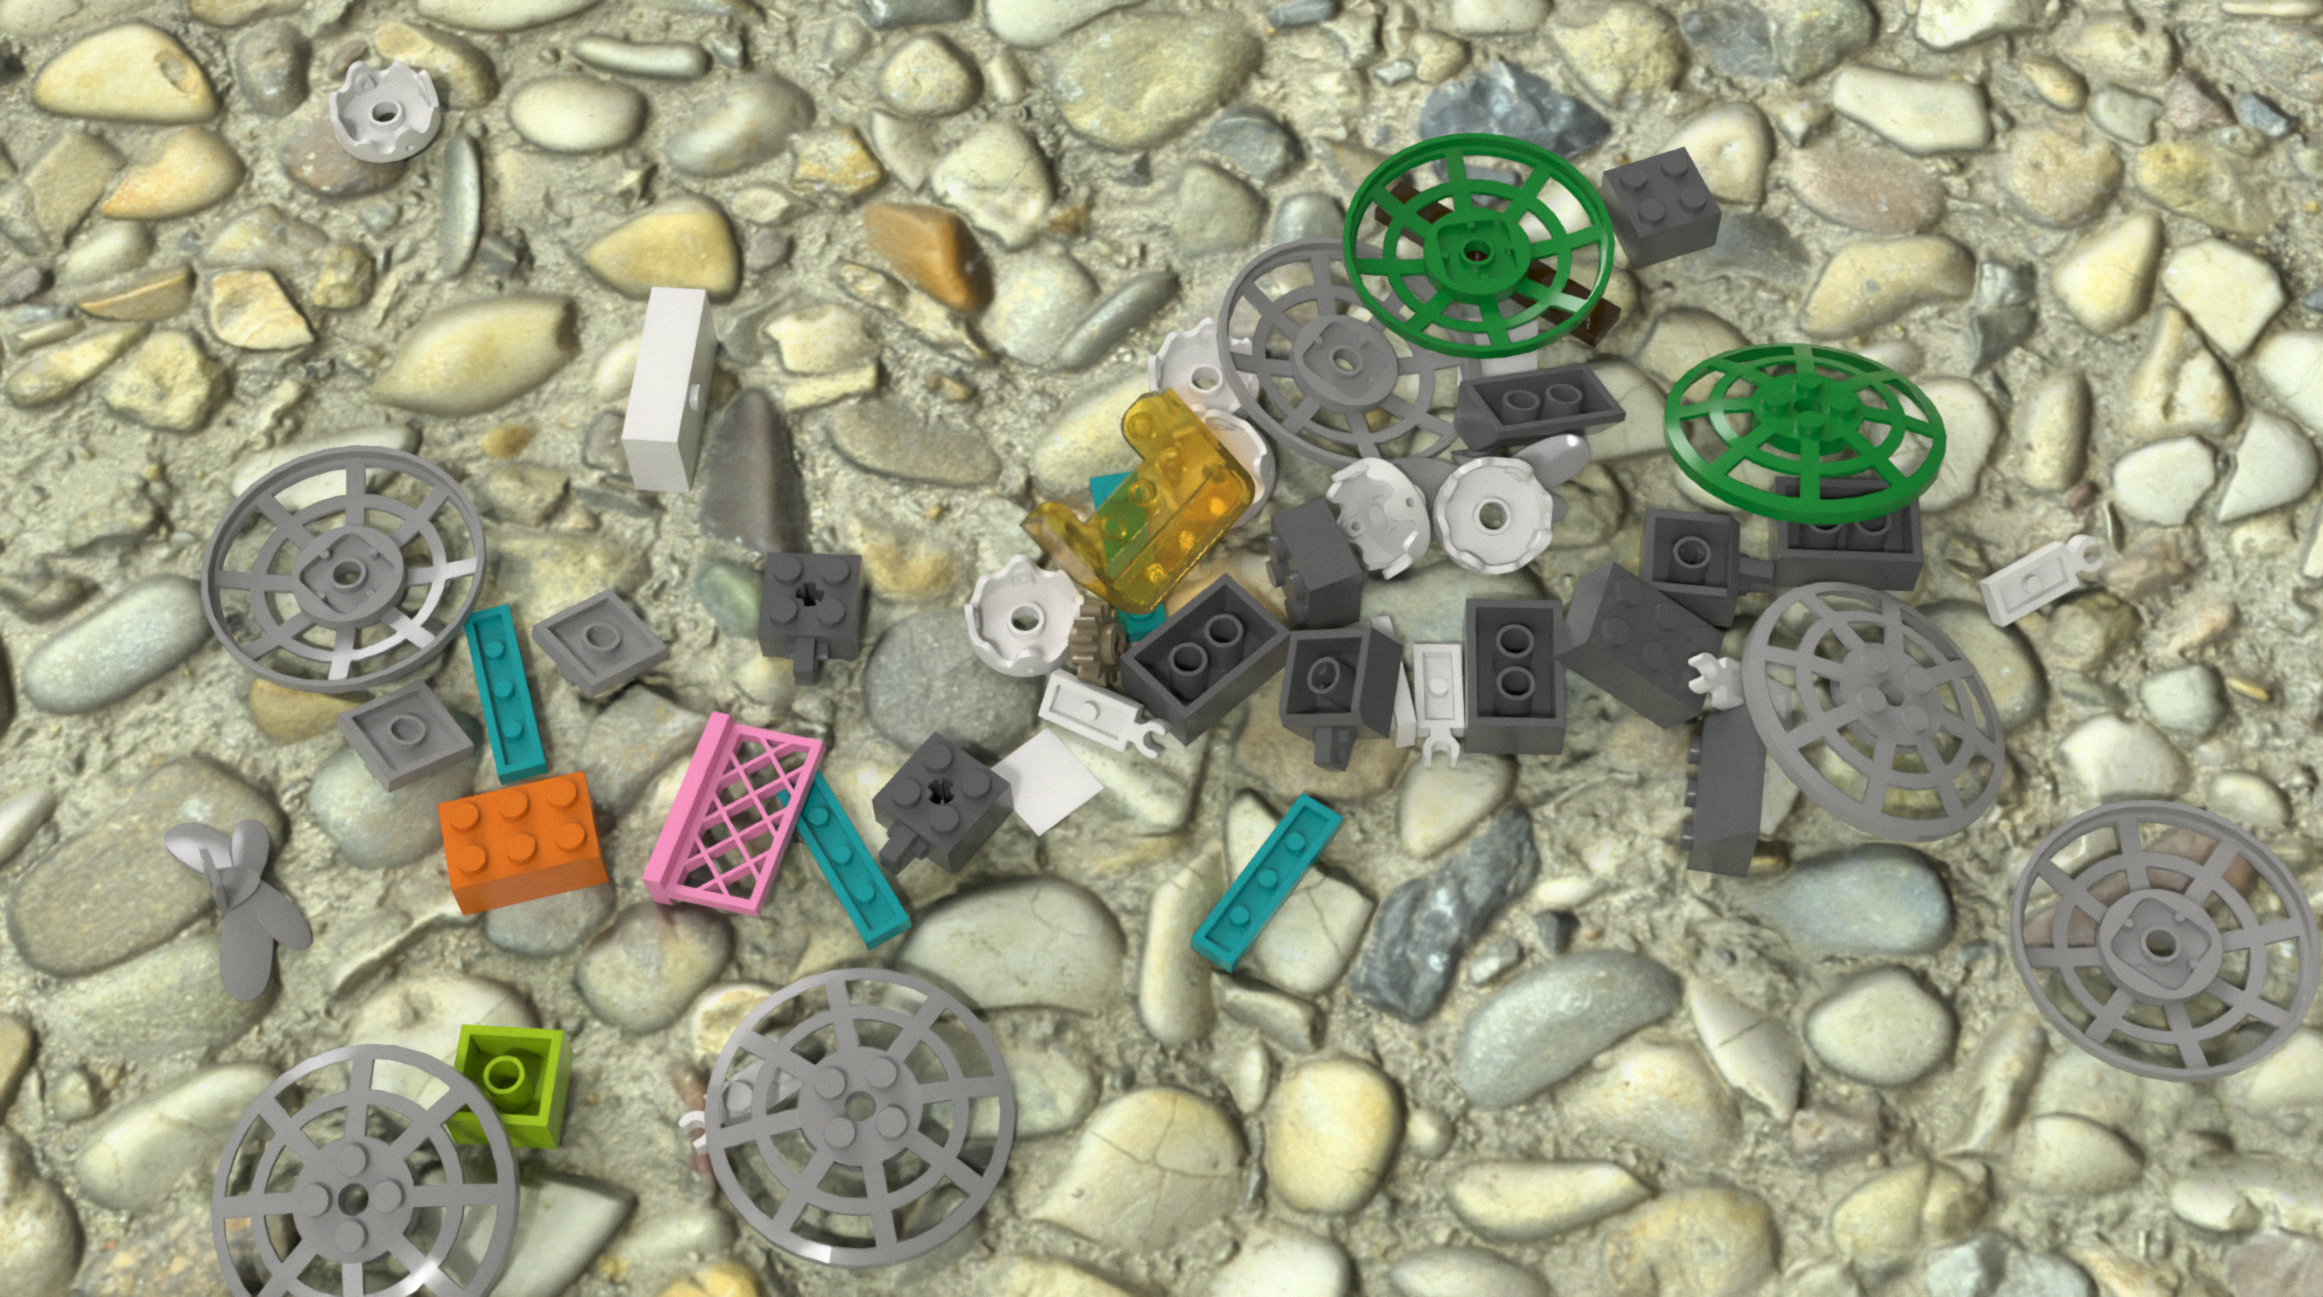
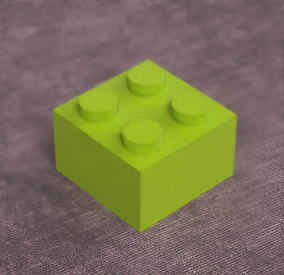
(522, 1076)

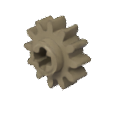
(1097, 643)

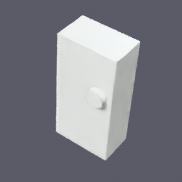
(670, 390)

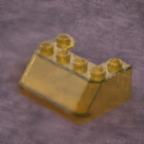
(1159, 515)

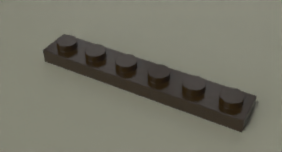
(1589, 331)

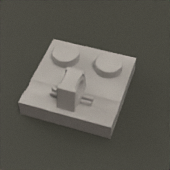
(599, 643)
(405, 735)

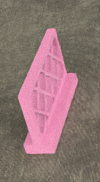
(694, 808)

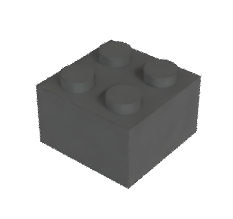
(1660, 208)
(1314, 568)

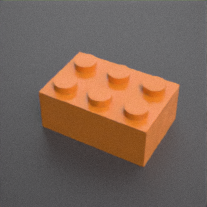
(522, 843)

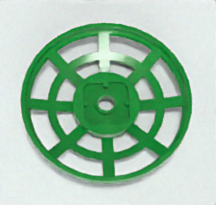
(1478, 230)
(1809, 419)

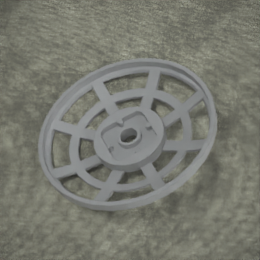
(1333, 338)
(339, 551)
(1859, 704)
(2180, 923)
(855, 1144)
(385, 1173)

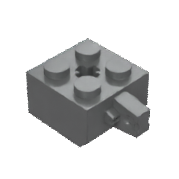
(1699, 563)
(812, 610)
(1339, 690)
(940, 807)

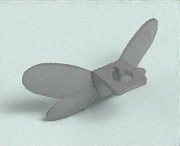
(1552, 459)
(250, 906)

